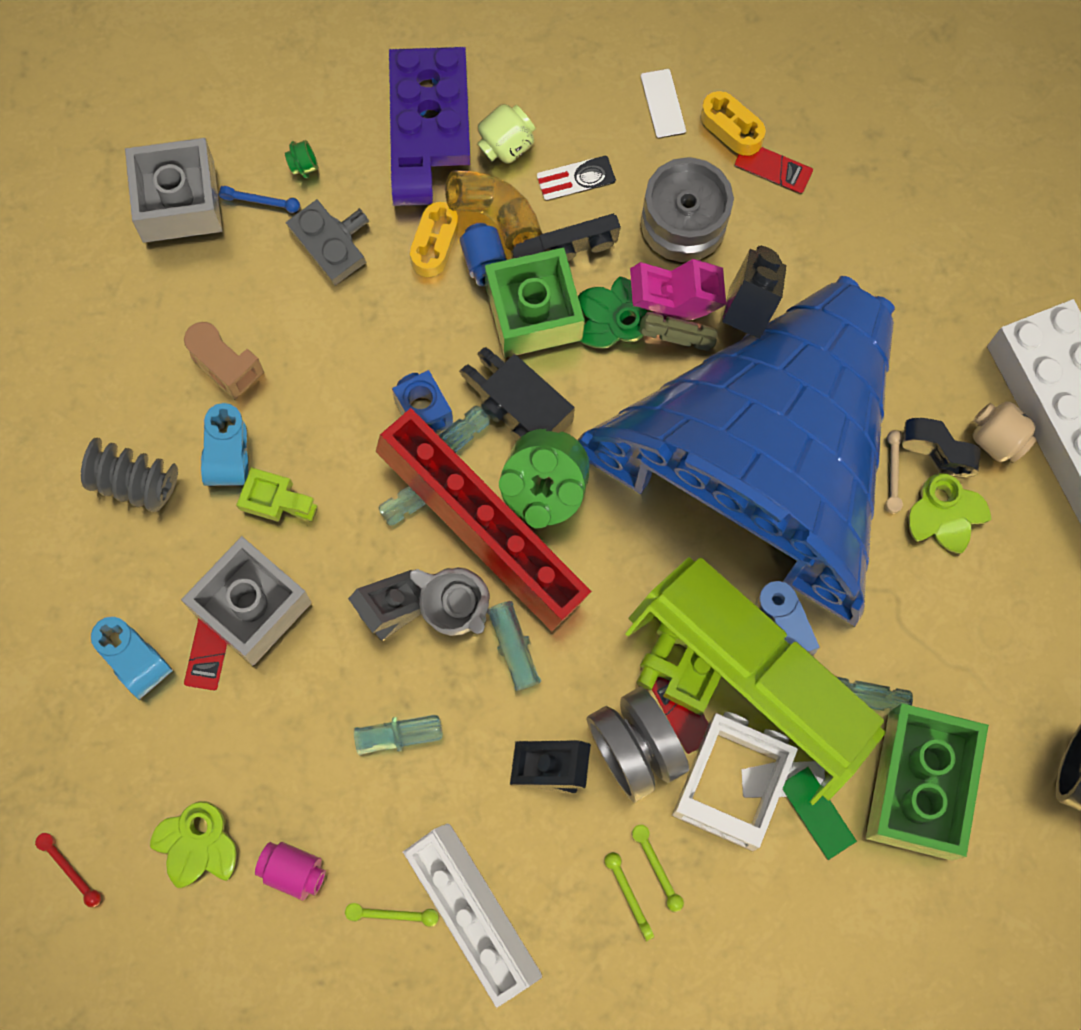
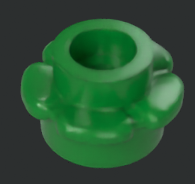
(301, 158)

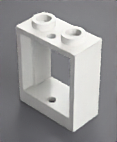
(719, 823)

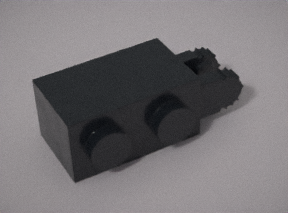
(755, 291)
(518, 396)

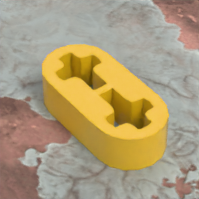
(733, 123)
(426, 236)

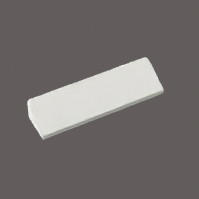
(472, 914)

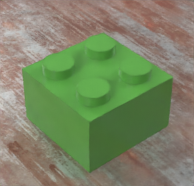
(534, 302)

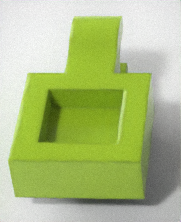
(270, 495)

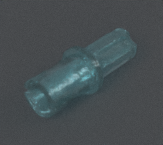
(397, 734)

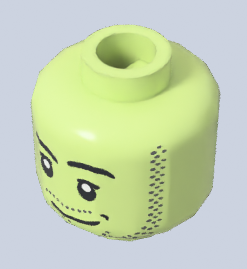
(506, 133)

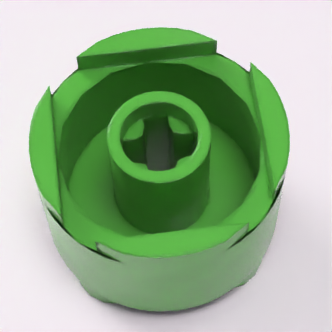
(525, 479)

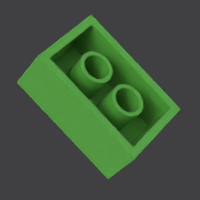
(927, 782)

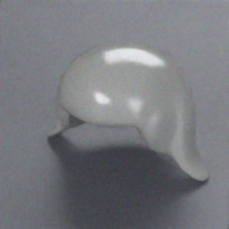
(453, 600)

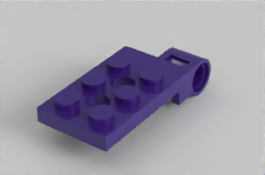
(423, 141)

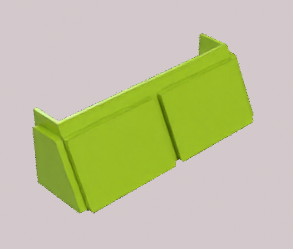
(767, 670)

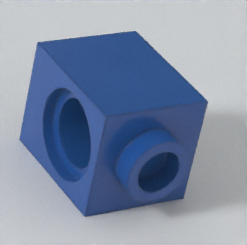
(415, 385)

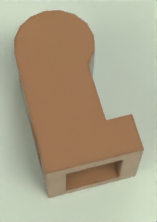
(219, 361)

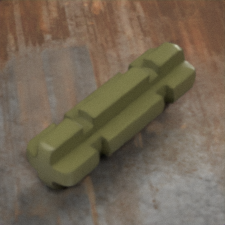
(678, 331)

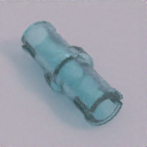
(514, 645)

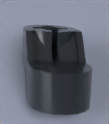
(935, 440)

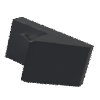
(551, 765)

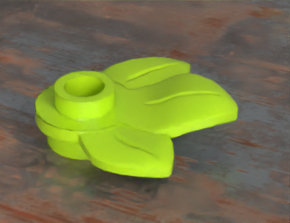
(949, 519)
(195, 851)

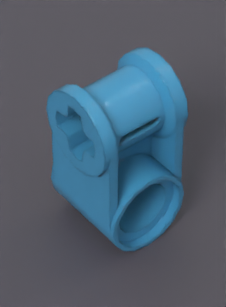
(224, 454)
(133, 660)

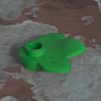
(606, 313)

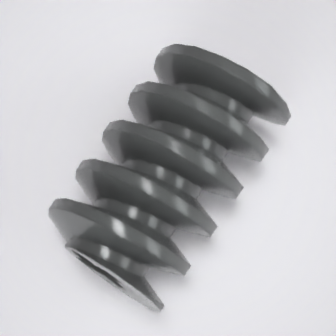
(126, 478)

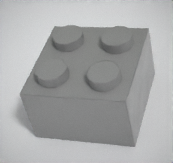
(173, 190)
(247, 600)

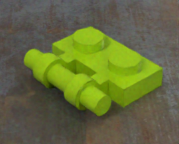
(690, 682)

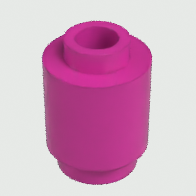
(290, 870)

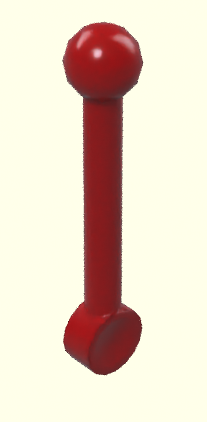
(46, 843)

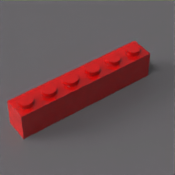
(481, 519)

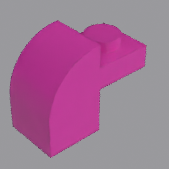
(682, 293)

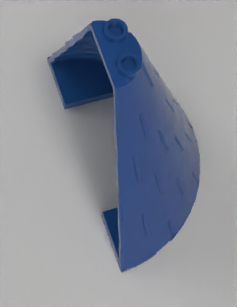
(777, 437)

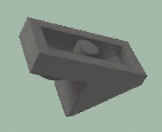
(387, 604)

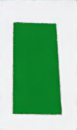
(822, 817)

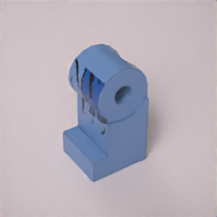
(783, 607)

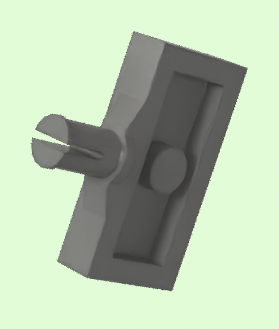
(329, 239)

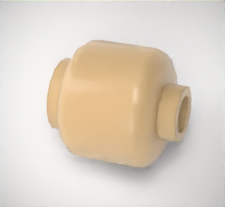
(1004, 431)

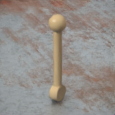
(894, 503)

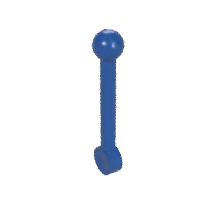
(227, 193)

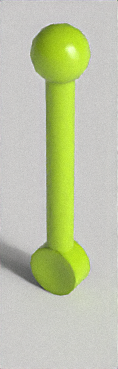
(640, 835)
(613, 862)
(355, 912)

